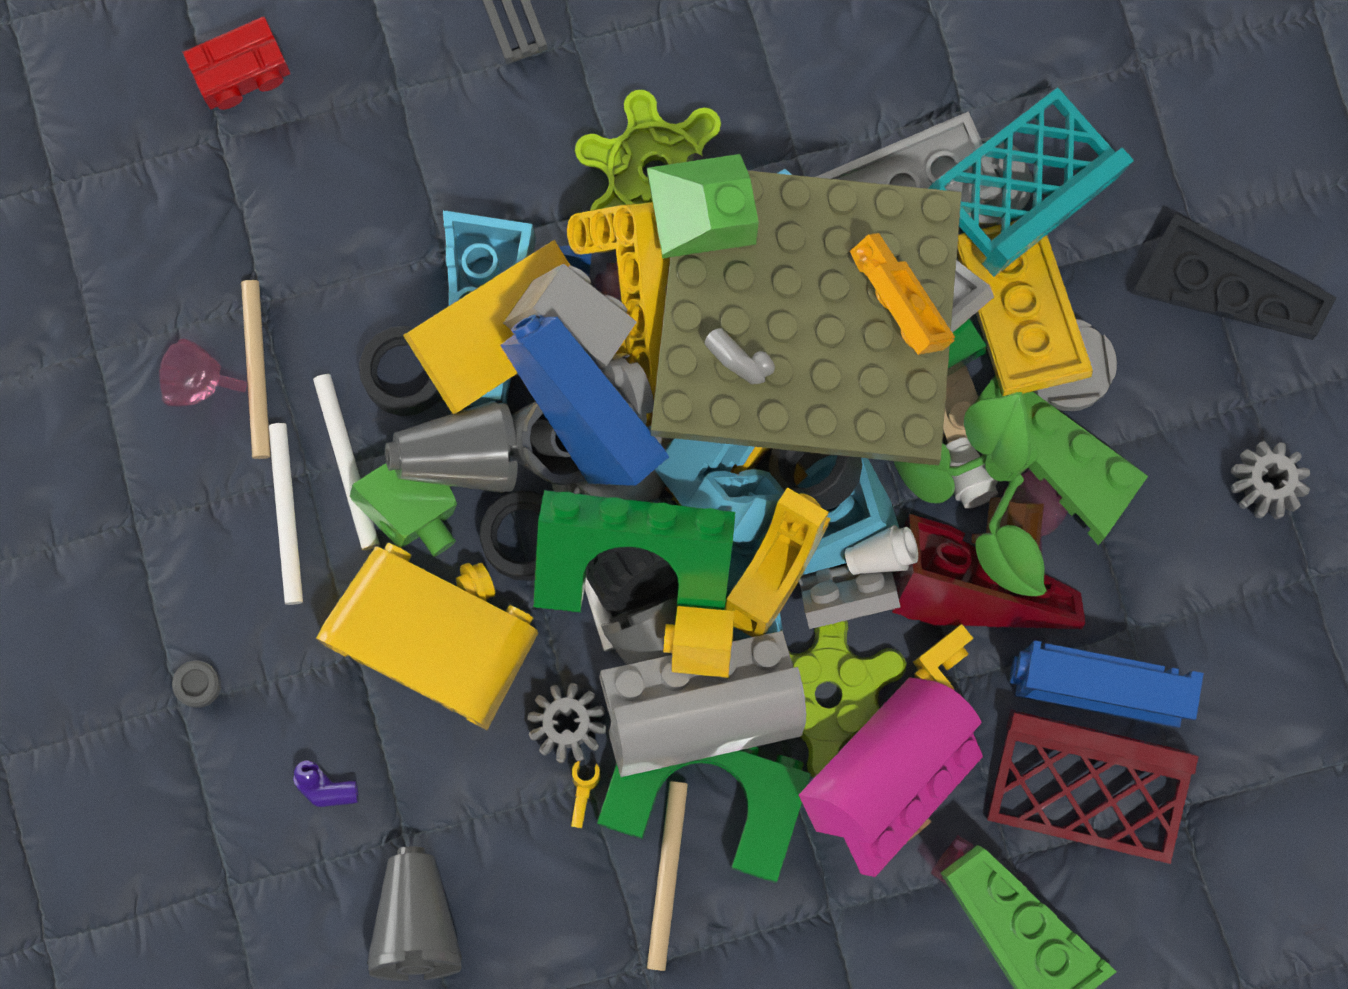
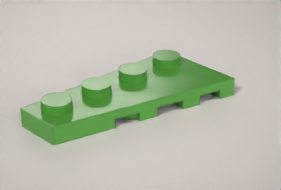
(1077, 465)
(1020, 930)

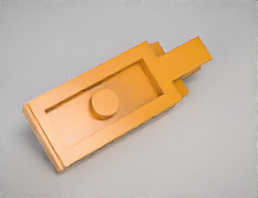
(902, 295)

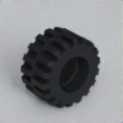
(630, 576)

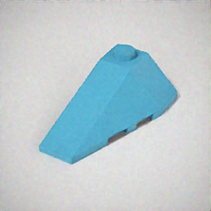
(852, 521)

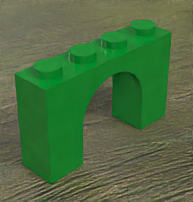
(582, 526)
(771, 799)

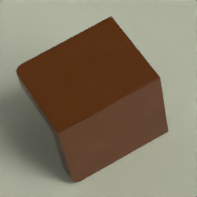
(1020, 513)

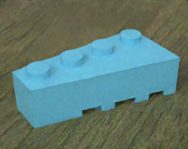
(478, 252)

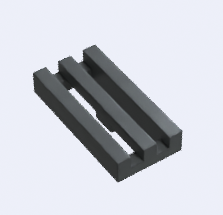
(524, 49)

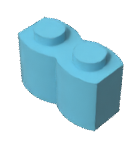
(749, 494)

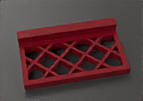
(1103, 747)

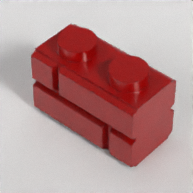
(237, 64)

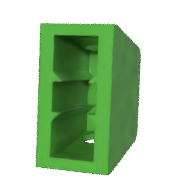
(406, 508)

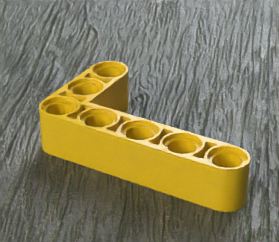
(641, 270)

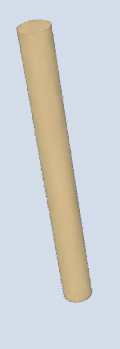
(255, 369)
(667, 876)

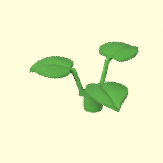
(1002, 434)

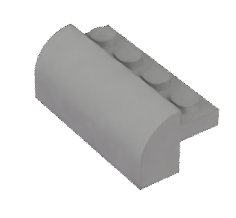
(683, 717)

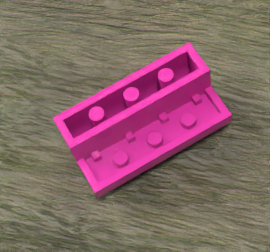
(895, 772)

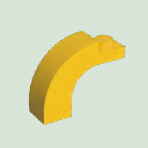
(778, 563)

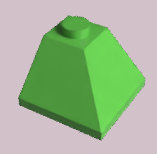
(703, 205)

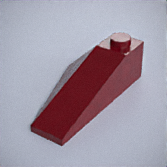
(955, 590)

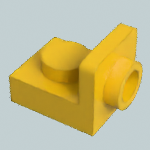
(945, 652)

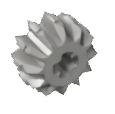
(1276, 466)
(566, 707)

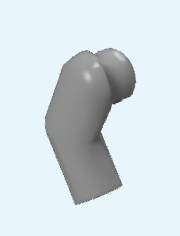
(735, 358)

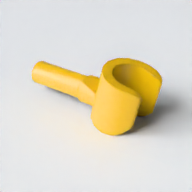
(582, 793)

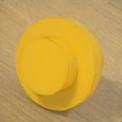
(476, 581)

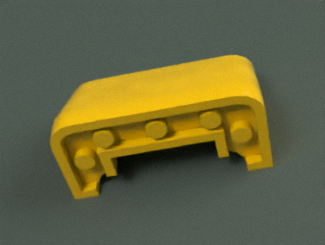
(429, 635)

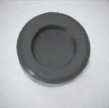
(196, 684)

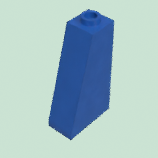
(582, 404)

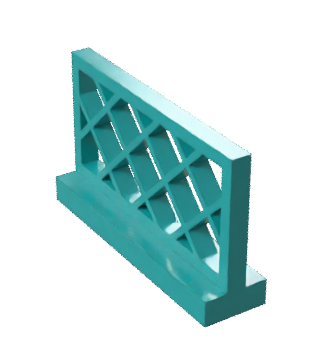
(1062, 200)

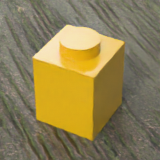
(700, 641)

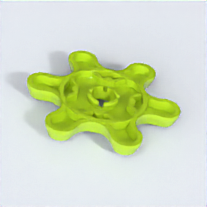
(643, 141)
(858, 681)

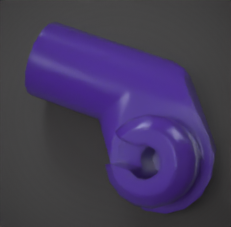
(321, 789)

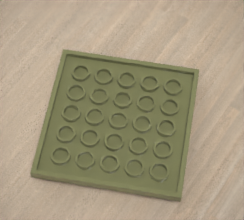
(838, 354)

